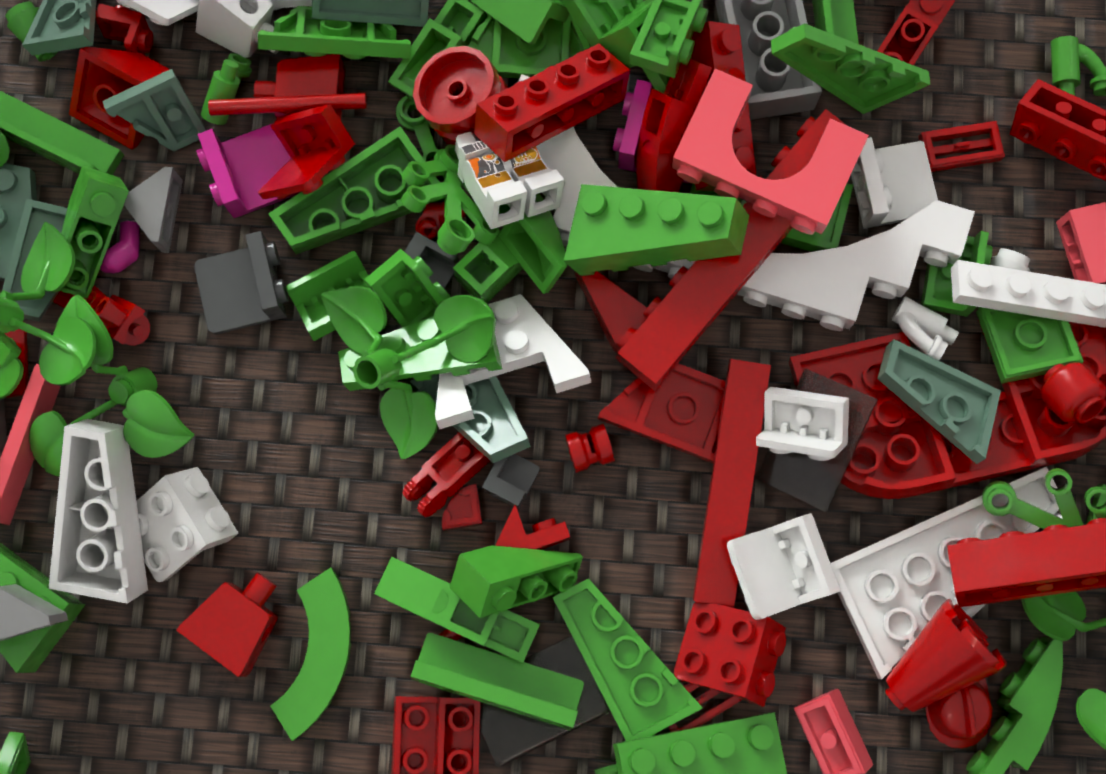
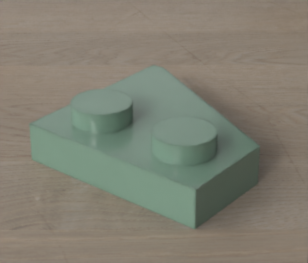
(159, 110)

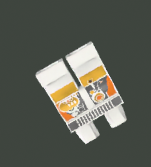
(509, 182)

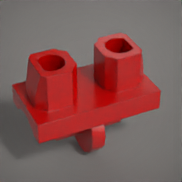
(121, 318)

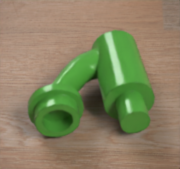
(1065, 65)
(225, 84)

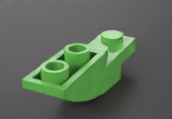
(436, 602)
(1031, 703)

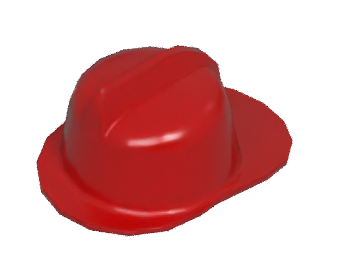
(962, 716)

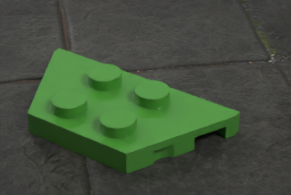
(321, 37)
(515, 56)

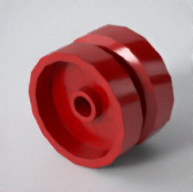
(451, 88)

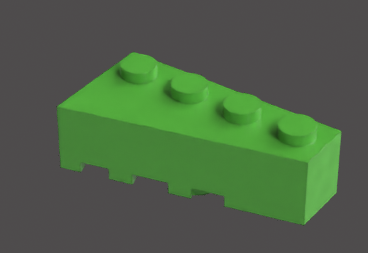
(352, 196)
(644, 227)

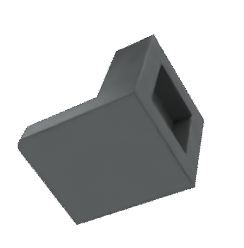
(434, 257)
(511, 480)

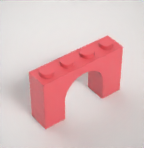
(803, 199)

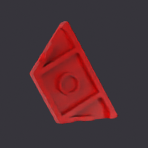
(677, 414)

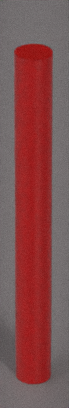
(286, 104)

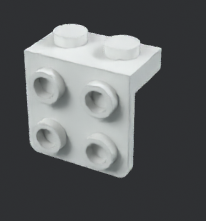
(180, 521)
(782, 566)

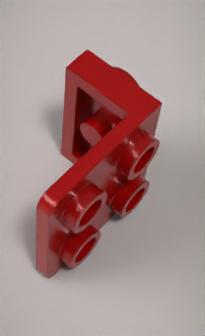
(316, 146)
(730, 652)

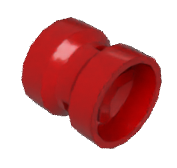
(581, 452)

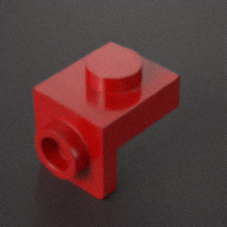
(125, 26)

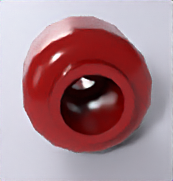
(1073, 392)

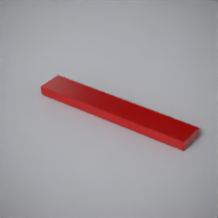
(731, 480)

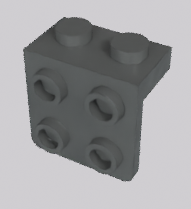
(242, 286)

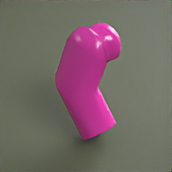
(125, 251)

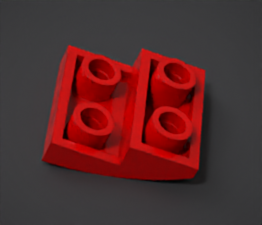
(435, 735)

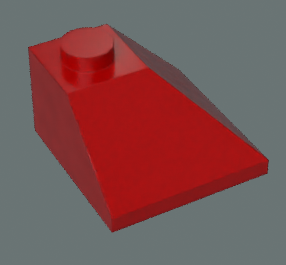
(102, 75)

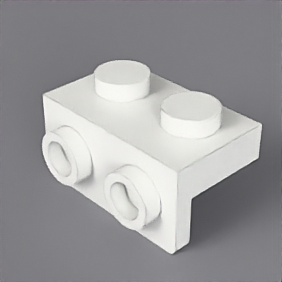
(804, 423)

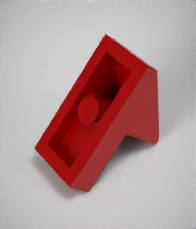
(544, 536)

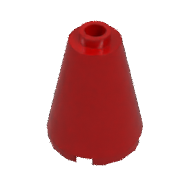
(942, 660)

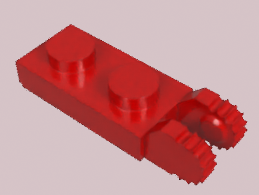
(449, 469)

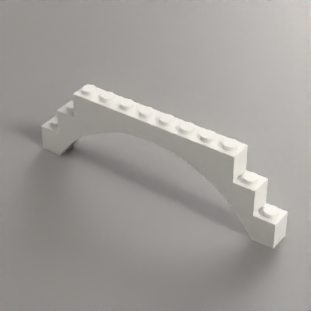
(809, 284)

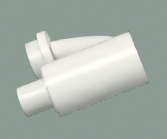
(924, 328)

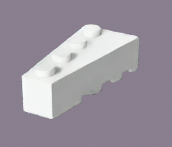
(97, 518)

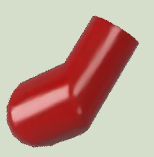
(432, 220)

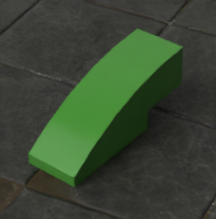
(451, 28)
(536, 246)

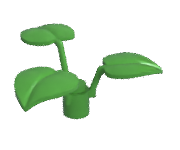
(73, 341)
(407, 415)
(151, 422)
(1059, 618)

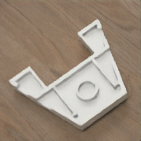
(521, 341)

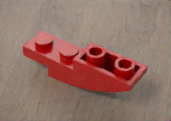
(915, 29)
(665, 124)

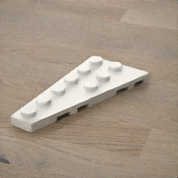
(905, 578)

